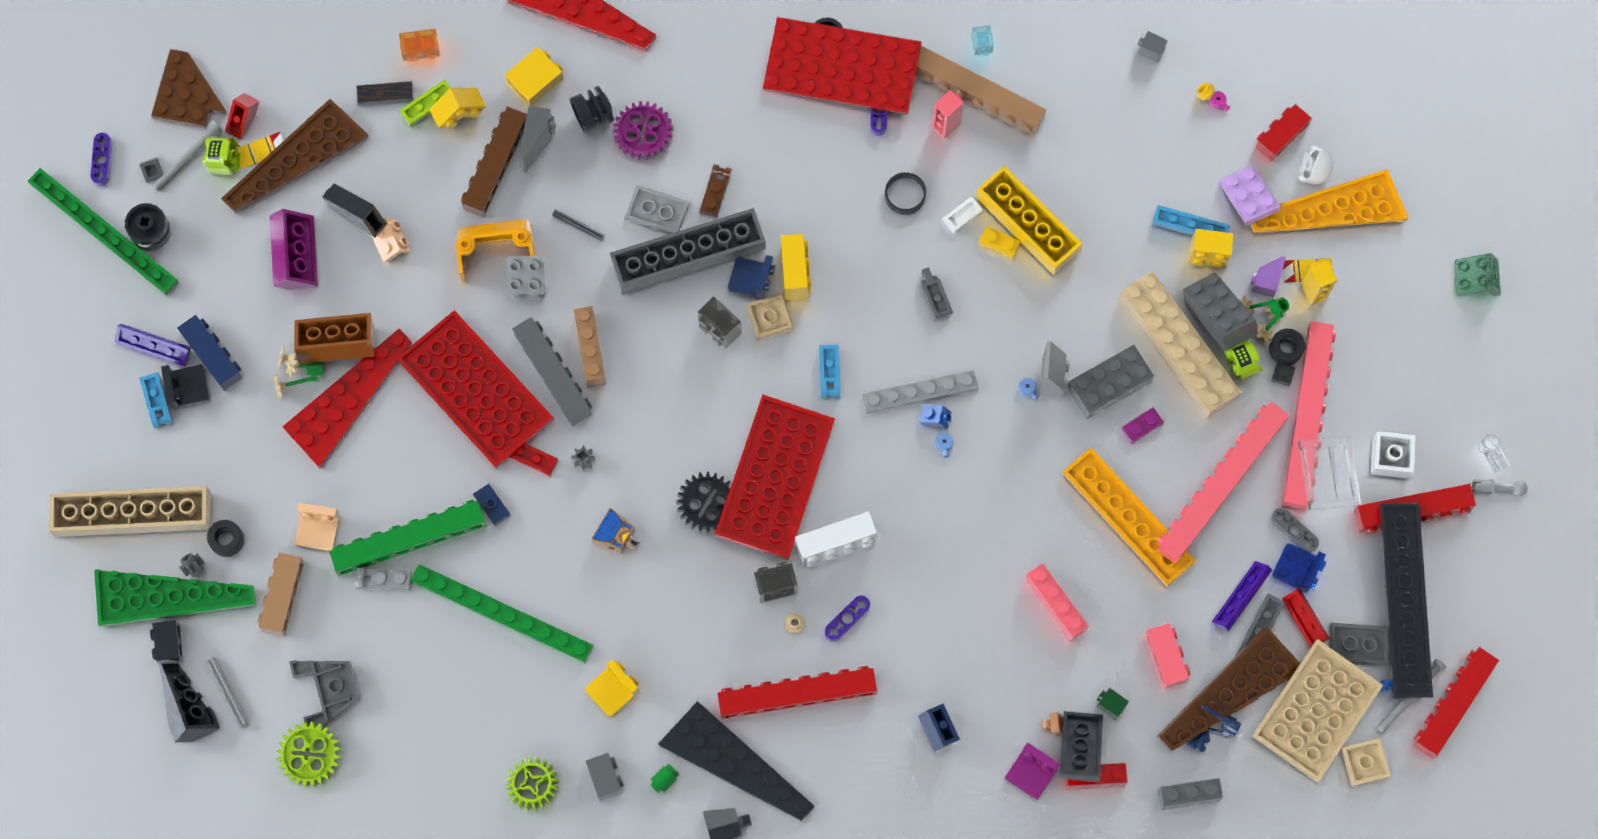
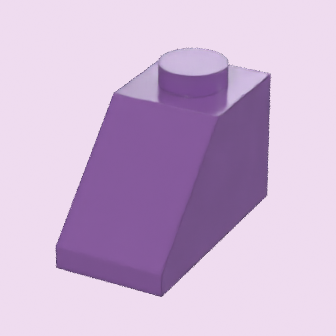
(1268, 277)

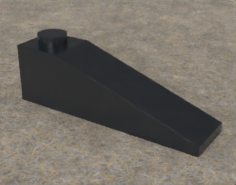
(185, 710)

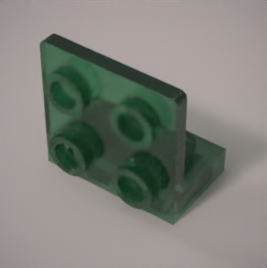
(1477, 275)

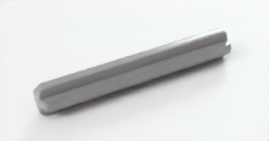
(226, 692)

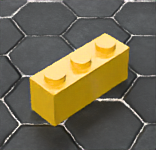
(1318, 282)

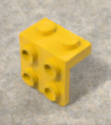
(612, 688)

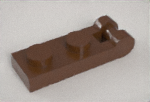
(715, 191)

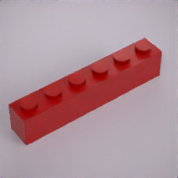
(1432, 504)
(1455, 703)

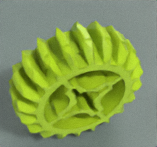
(539, 779)

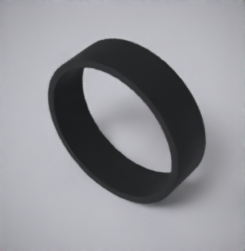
(910, 176)

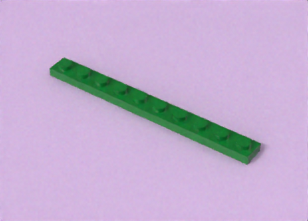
(103, 231)
(502, 613)

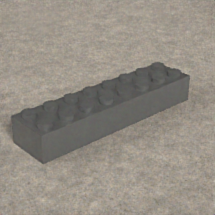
(688, 250)

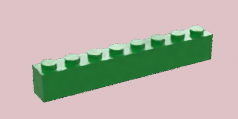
(407, 538)

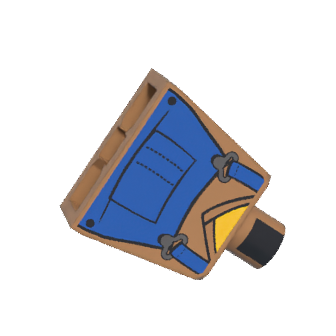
(615, 533)

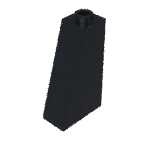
(355, 209)

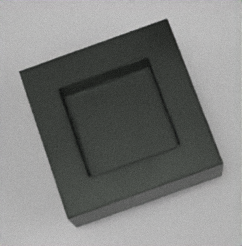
(1283, 373)

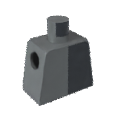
(725, 823)

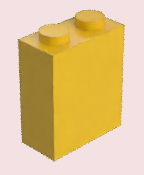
(534, 76)

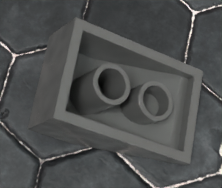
(536, 135)

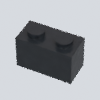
(166, 642)

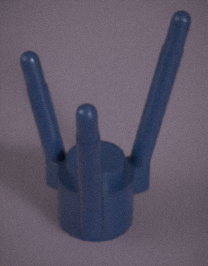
(1229, 724)

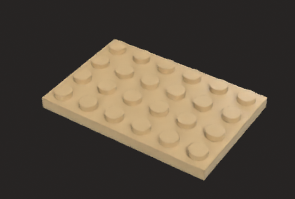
(1317, 710)

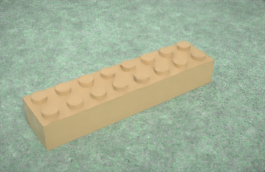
(1179, 344)
(130, 511)

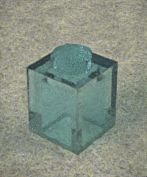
(982, 40)

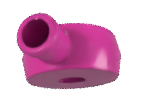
(1222, 101)

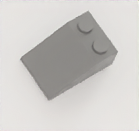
(1053, 371)

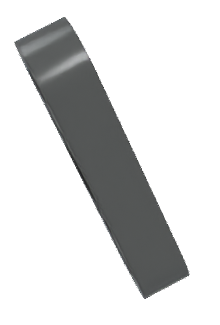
(1288, 516)

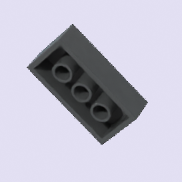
(1220, 311)
(1110, 381)

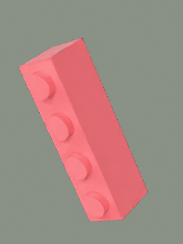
(1056, 602)

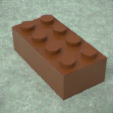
(334, 338)

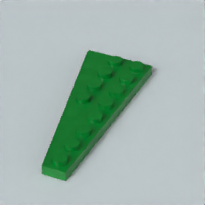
(139, 598)

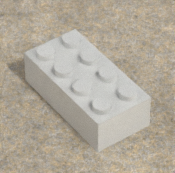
(835, 540)

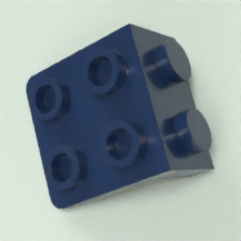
(751, 276)

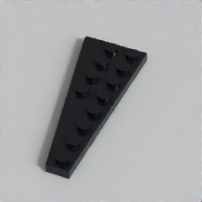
(716, 749)

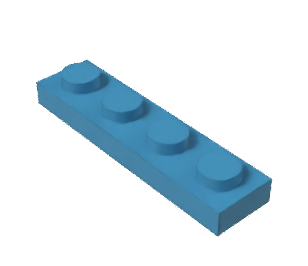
(1185, 222)

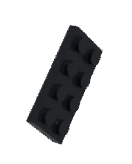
(1081, 746)

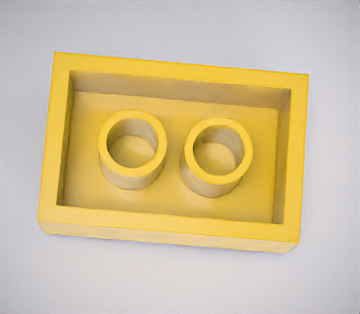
(795, 267)

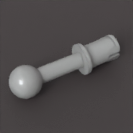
(1519, 488)

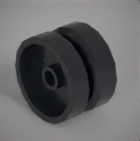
(147, 226)

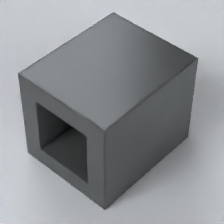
(1151, 46)

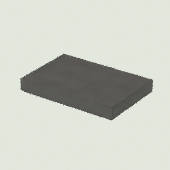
(1360, 643)

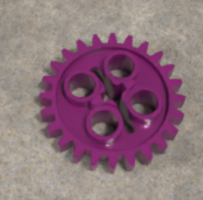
(659, 132)

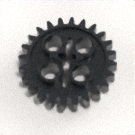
(692, 494)

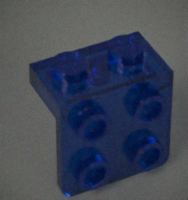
(1299, 567)

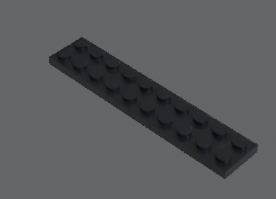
(1405, 601)

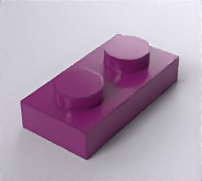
(1142, 425)

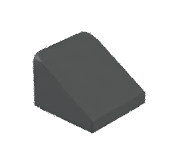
(151, 169)

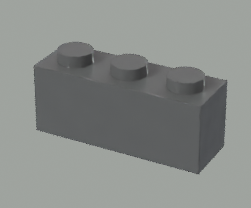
(1190, 794)

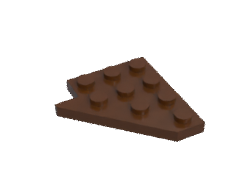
(185, 93)

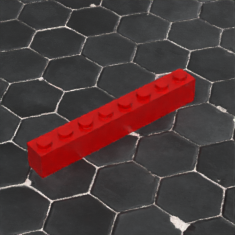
(797, 693)

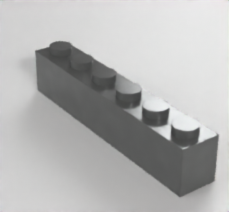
(551, 371)

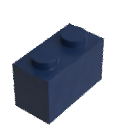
(938, 727)

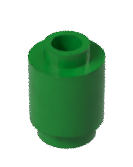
(664, 778)

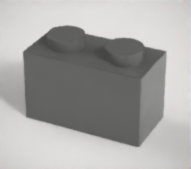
(604, 776)

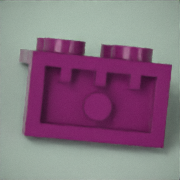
(1032, 771)

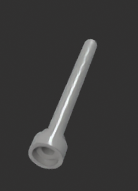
(212, 130)

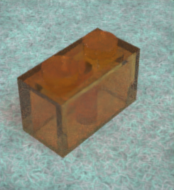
(419, 45)

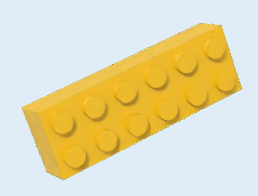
(1029, 220)

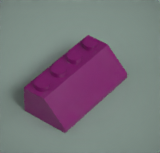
(293, 250)

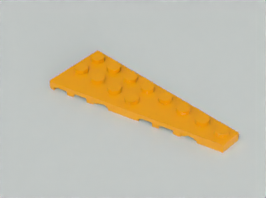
(1356, 202)

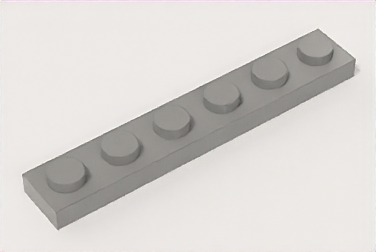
(920, 392)

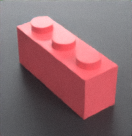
(947, 113)
(1167, 655)

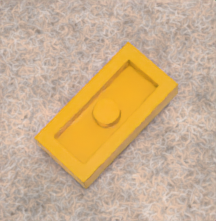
(999, 242)

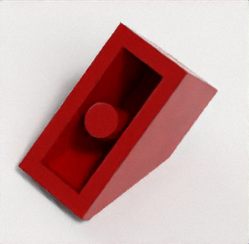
(241, 115)

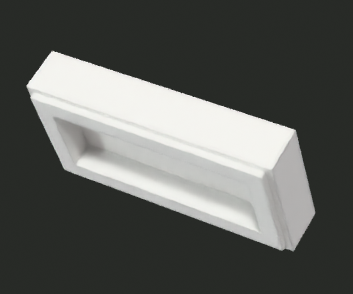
(963, 214)

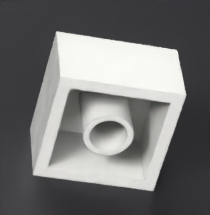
(1393, 454)

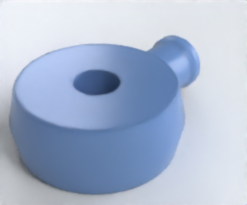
(1028, 391)
(944, 447)

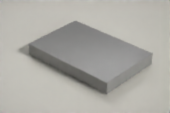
(657, 210)

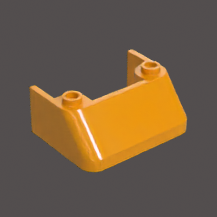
(470, 236)

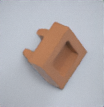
(1054, 724)

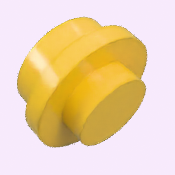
(1205, 91)

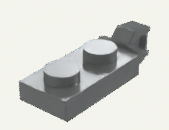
(935, 295)

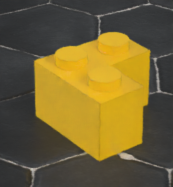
(455, 105)

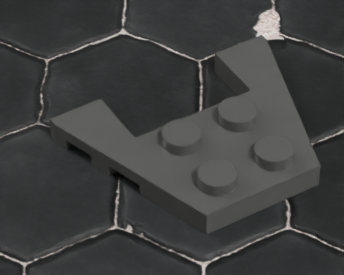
(334, 685)

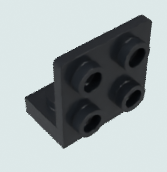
(185, 385)

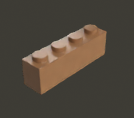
(589, 346)
(281, 594)

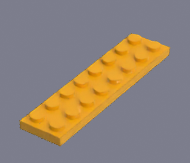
(1125, 514)

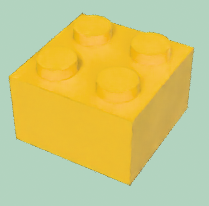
(1210, 248)

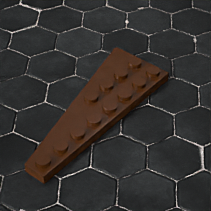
(310, 145)
(1250, 674)

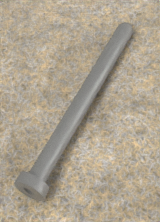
(1438, 666)

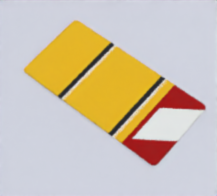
(258, 150)
(1297, 269)

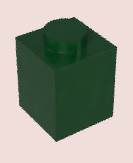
(1111, 703)

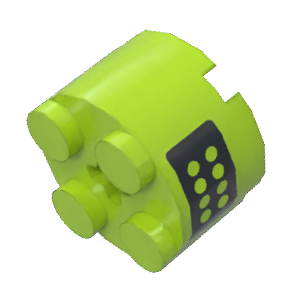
(222, 156)
(1243, 360)

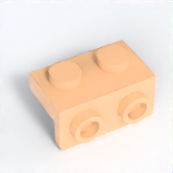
(391, 240)

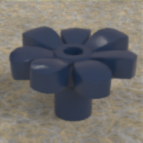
(1199, 741)

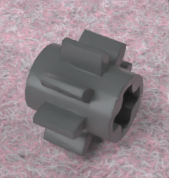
(587, 461)
(191, 564)

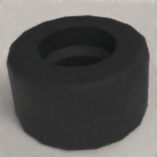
(1291, 336)
(220, 527)

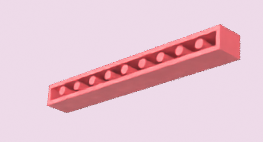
(1308, 407)
(1222, 483)

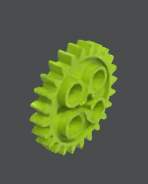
(307, 771)

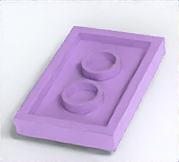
(1249, 195)

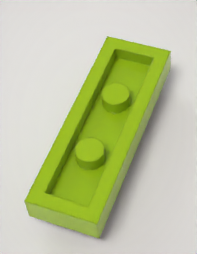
(420, 106)

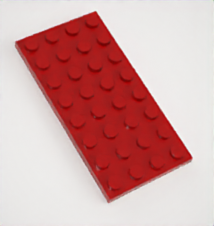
(842, 65)
(475, 389)
(774, 477)

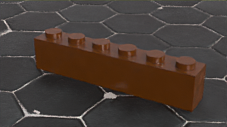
(494, 162)

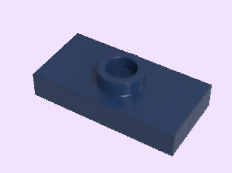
(491, 504)

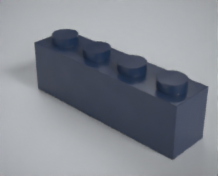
(209, 352)

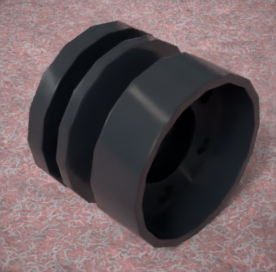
(592, 109)

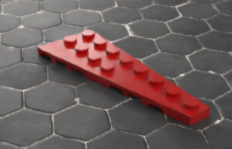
(595, 16)
(331, 414)

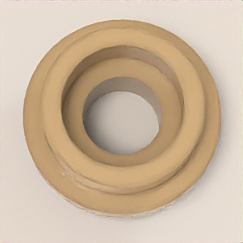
(794, 629)

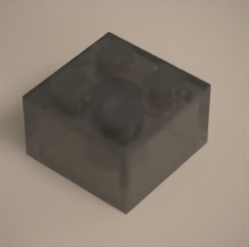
(719, 322)
(775, 582)

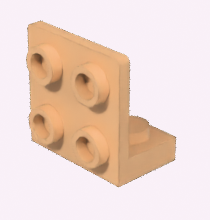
(316, 527)

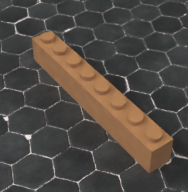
(980, 91)

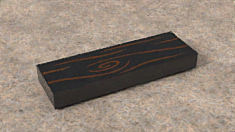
(385, 93)

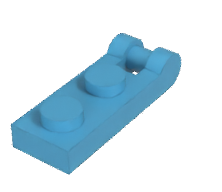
(829, 370)
(155, 399)

